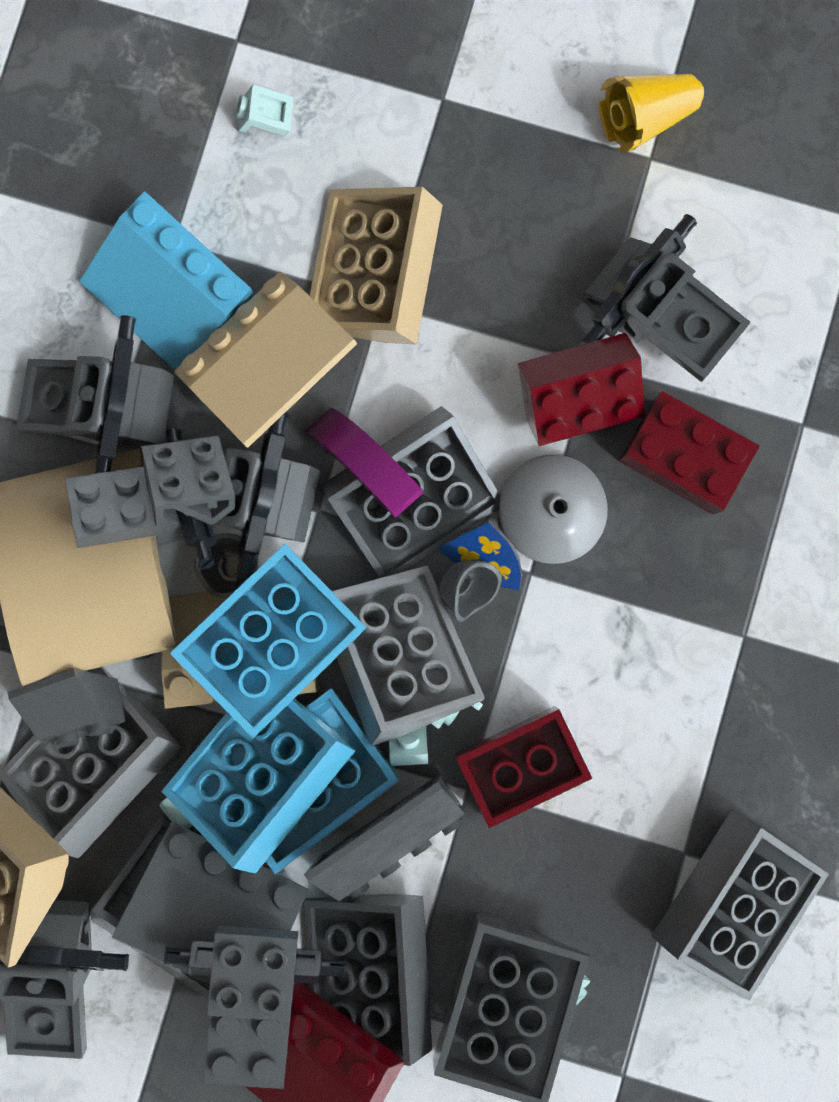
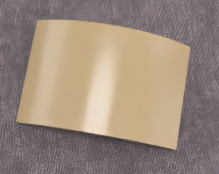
(70, 602)

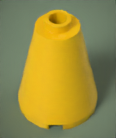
(646, 105)

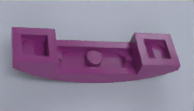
(365, 461)

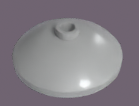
(529, 514)

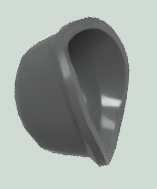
(221, 577)
(469, 587)

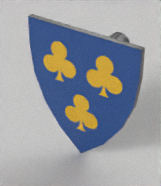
(490, 545)

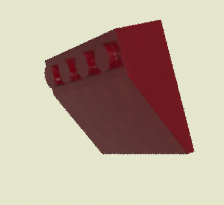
(331, 1057)

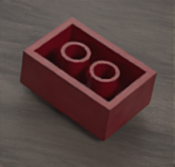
(582, 389)
(689, 453)
(523, 766)

